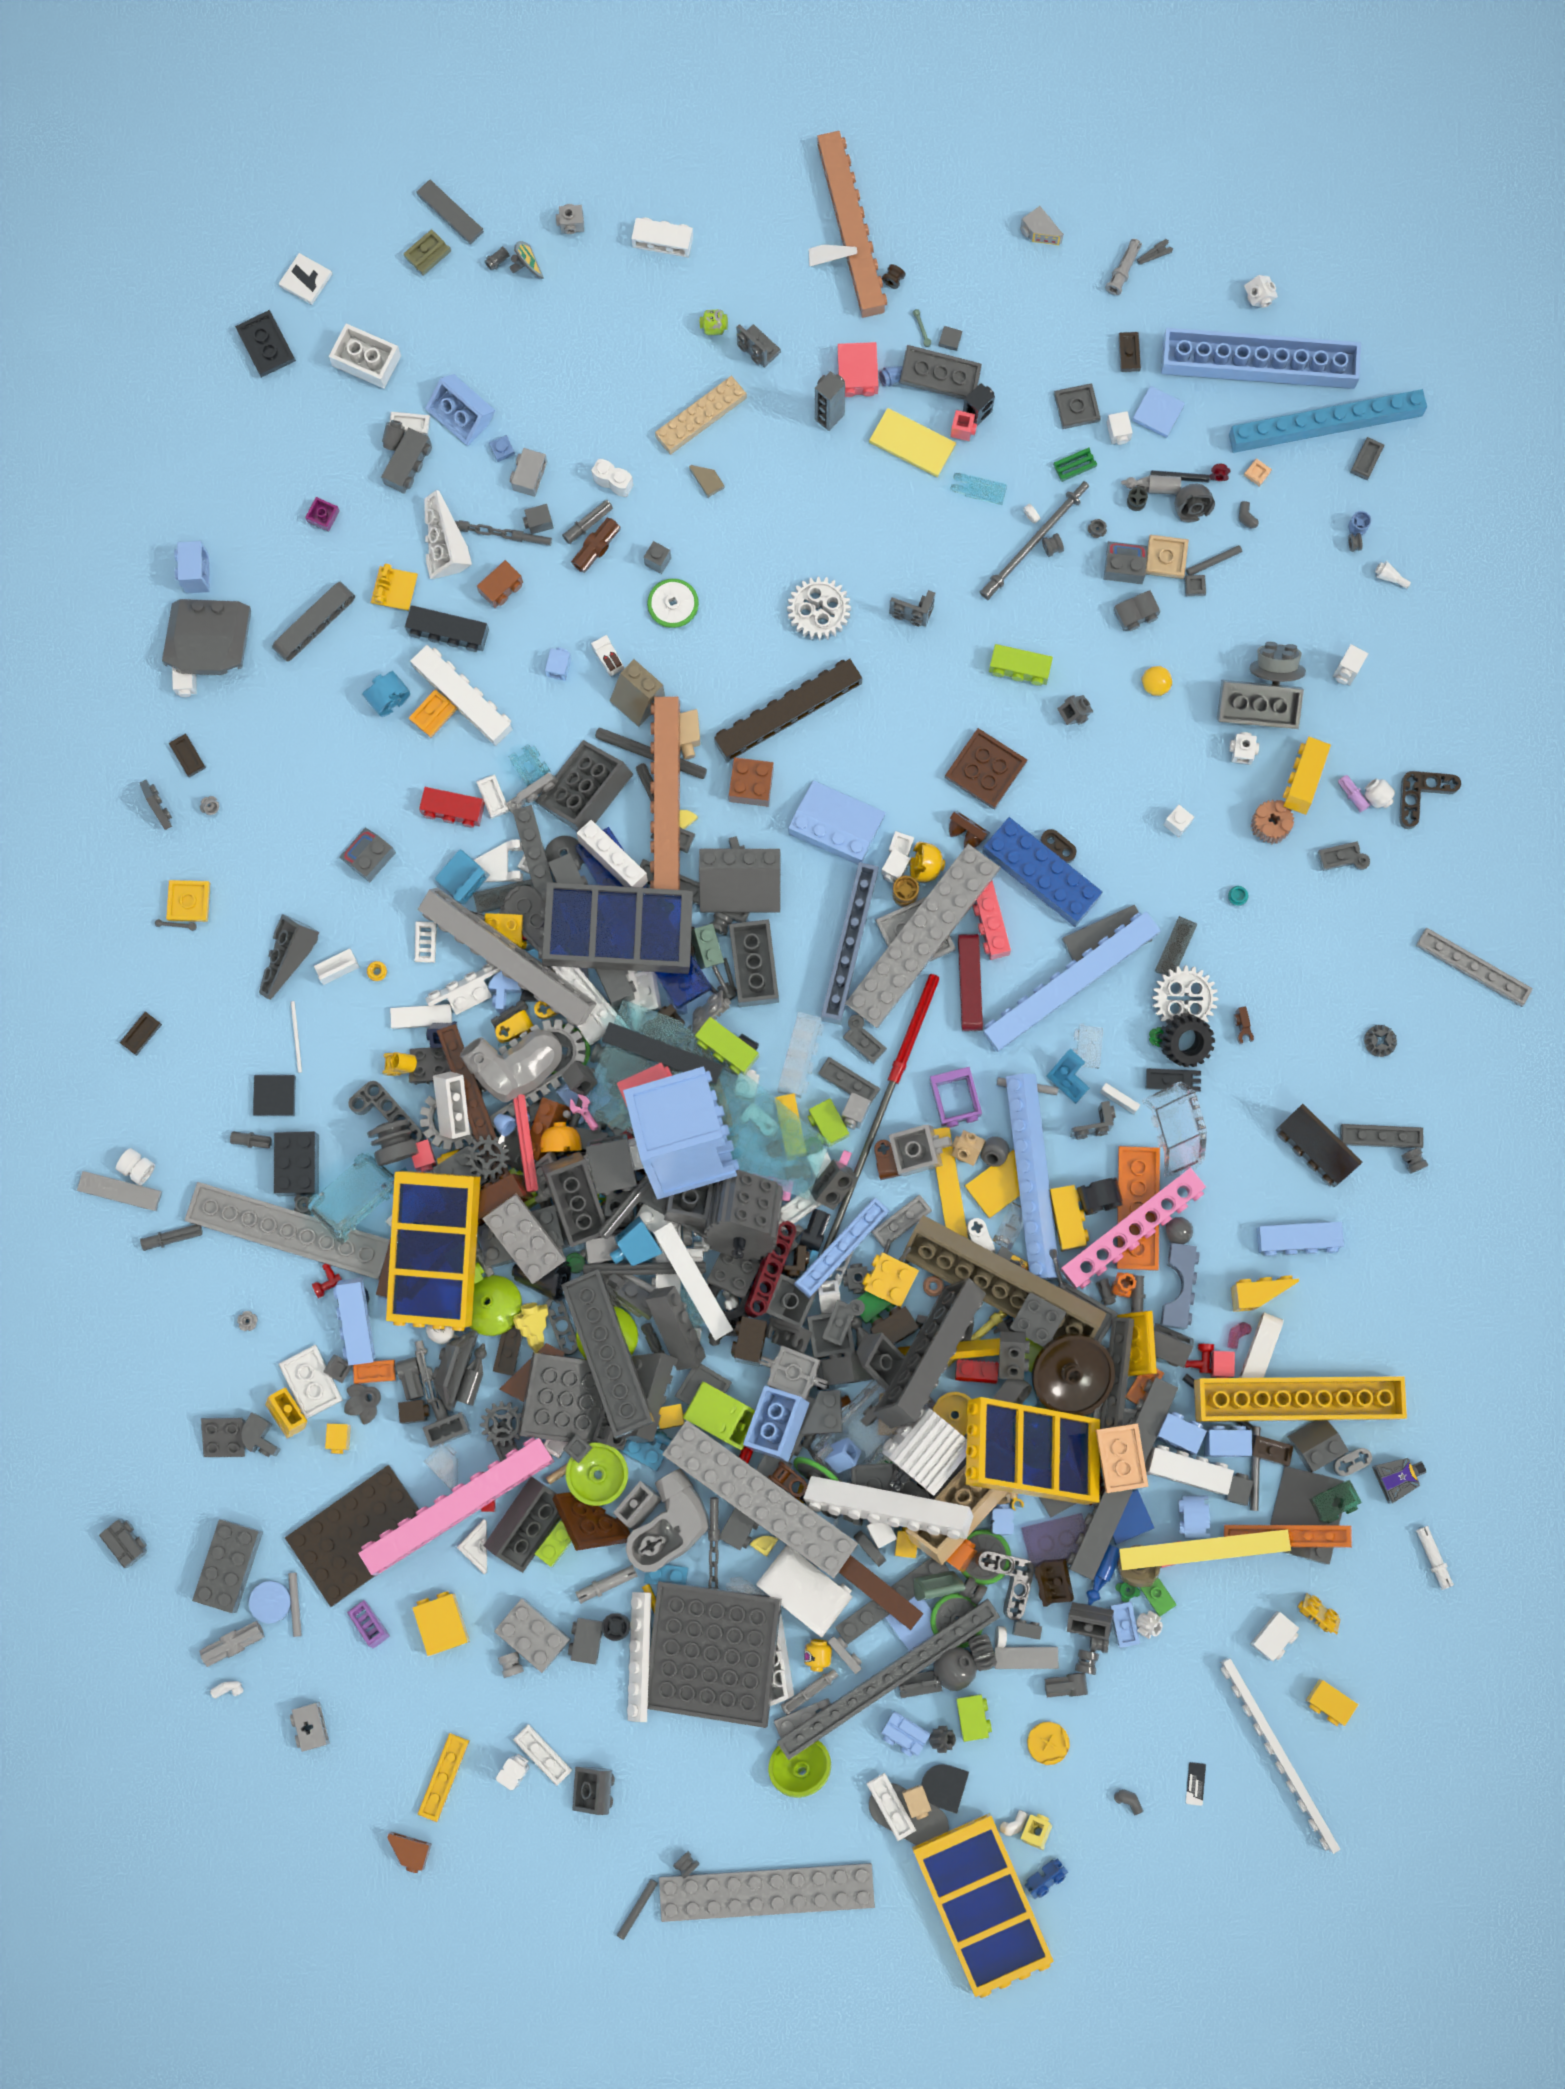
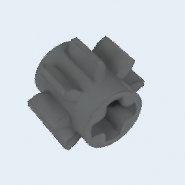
(942, 1739)

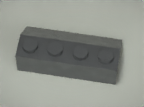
(524, 1525)

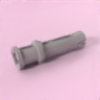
(1120, 273)

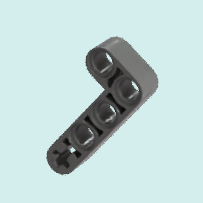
(378, 1101)

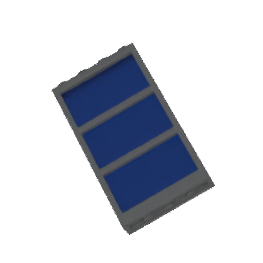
(616, 928)

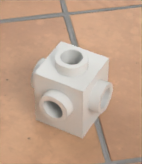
(1261, 291)
(1244, 748)

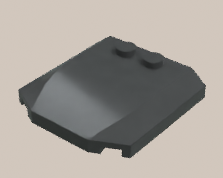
(206, 636)

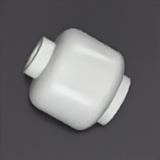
(1379, 793)

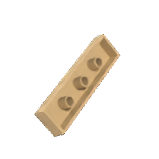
(700, 415)

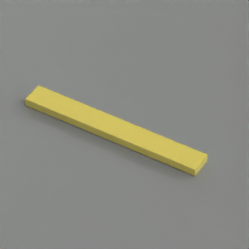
(1204, 1549)

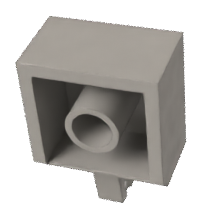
(917, 1149)

